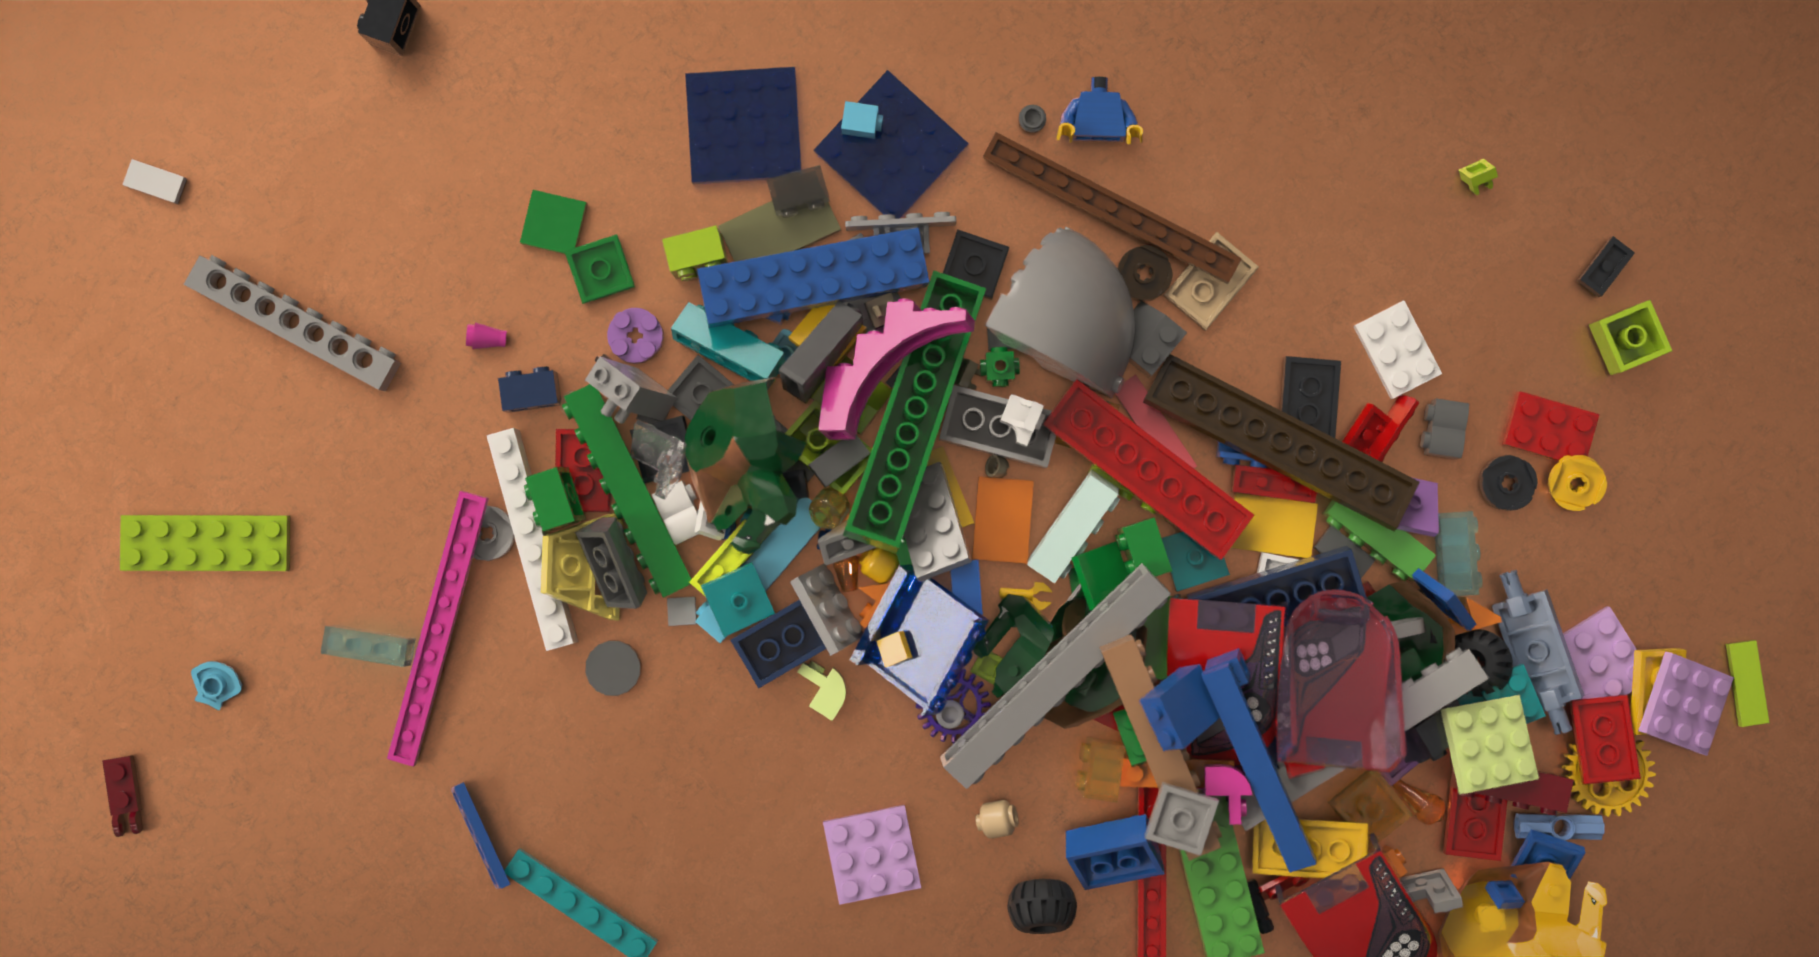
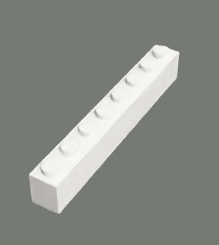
(511, 469)

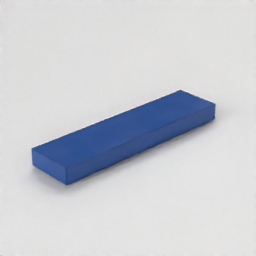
(480, 836)

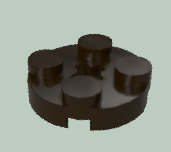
(1159, 268)

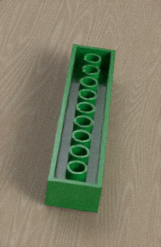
(911, 423)

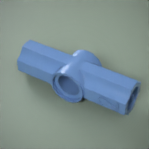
(1575, 825)

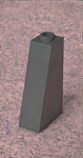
(822, 348)

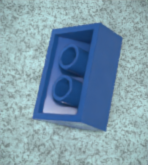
(1113, 852)

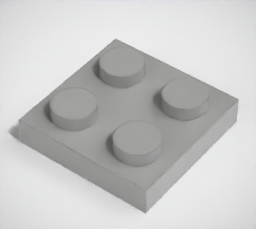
(1181, 818)

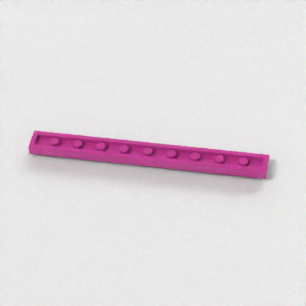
(437, 628)

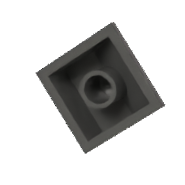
(1153, 338)

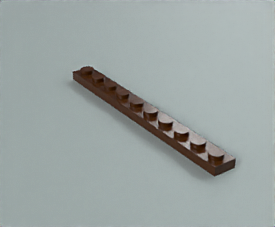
(1112, 208)

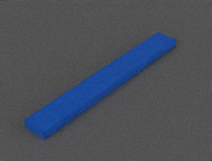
(1259, 767)

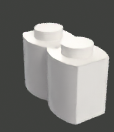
(679, 512)

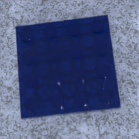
(743, 124)
(902, 158)

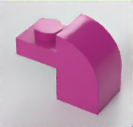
(1230, 782)

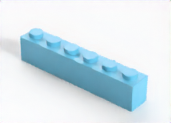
(771, 558)

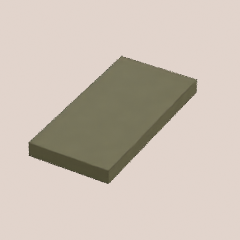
(765, 233)

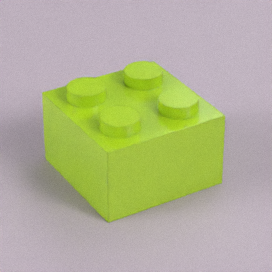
(694, 251)
(1630, 337)

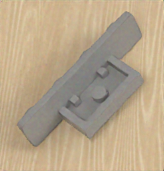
(888, 224)

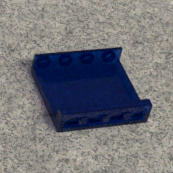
(938, 632)

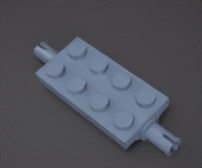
(1538, 642)

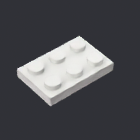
(1397, 350)

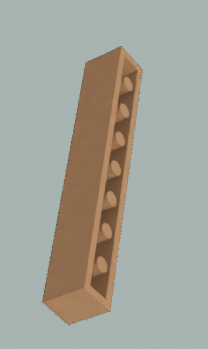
(1133, 682)

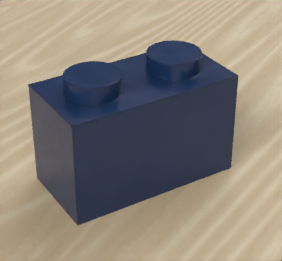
(529, 390)

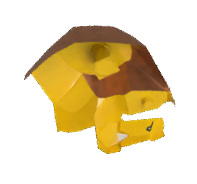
(1528, 931)

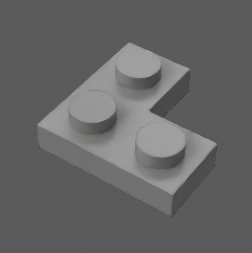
(1435, 887)

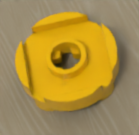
(1570, 468)

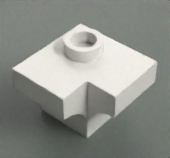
(1023, 418)

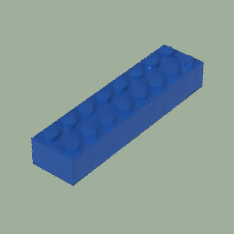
(813, 277)

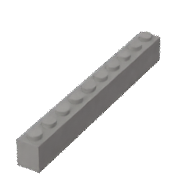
(1053, 677)
(1420, 699)

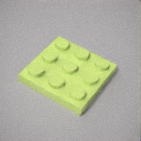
(1489, 744)

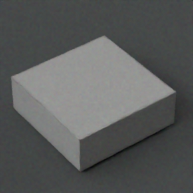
(681, 611)

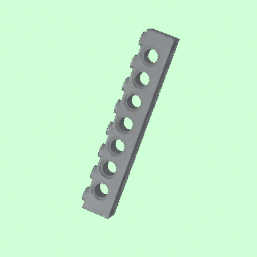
(204, 280)

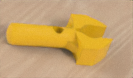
(1038, 586)

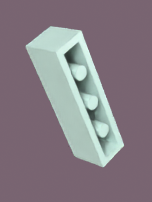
(1073, 526)

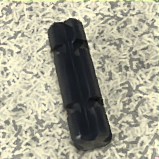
(1261, 912)

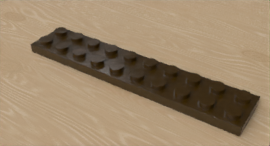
(1282, 442)

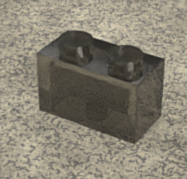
(798, 191)

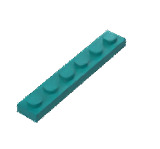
(579, 905)

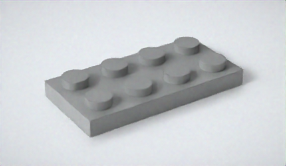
(934, 528)

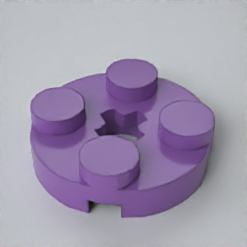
(622, 345)

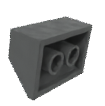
(612, 563)

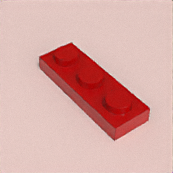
(1269, 484)

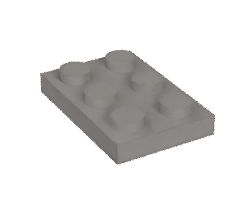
(827, 609)

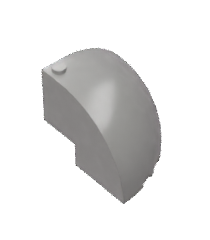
(1069, 312)

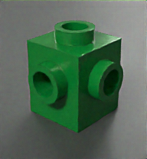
(997, 377)

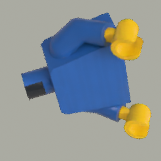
(1099, 116)

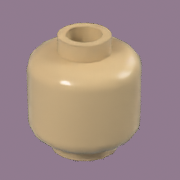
(997, 819)

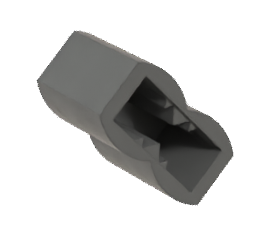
(1445, 429)

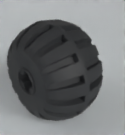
(1495, 655)
(1042, 906)

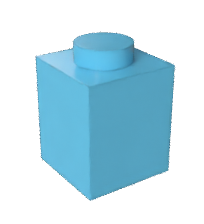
(861, 120)

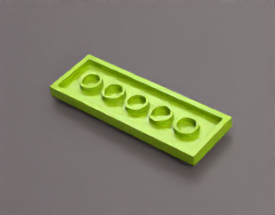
(204, 543)

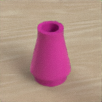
(484, 336)

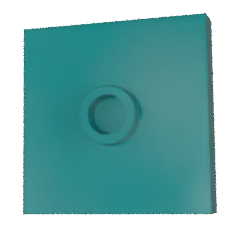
(1191, 562)
(737, 599)

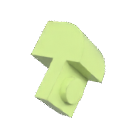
(832, 691)

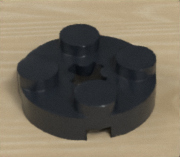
(1522, 490)

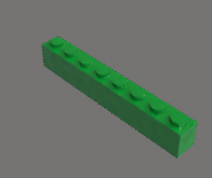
(628, 491)

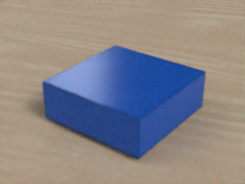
(1504, 894)

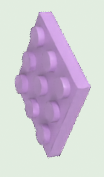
(1602, 655)
(1686, 703)
(872, 854)

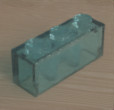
(1458, 553)
(368, 645)

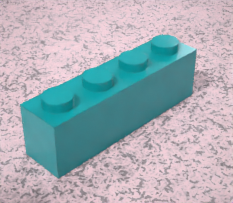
(728, 345)

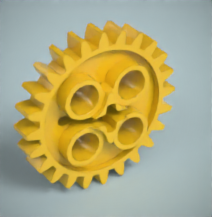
(1612, 795)

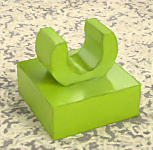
(1477, 174)

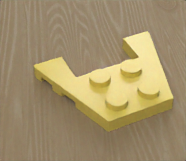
(568, 573)

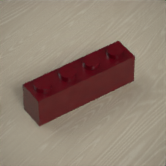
(1548, 792)

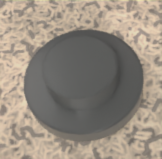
(1032, 118)

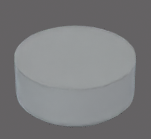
(951, 715)

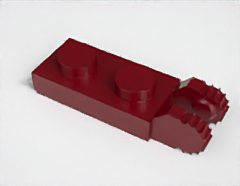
(123, 793)

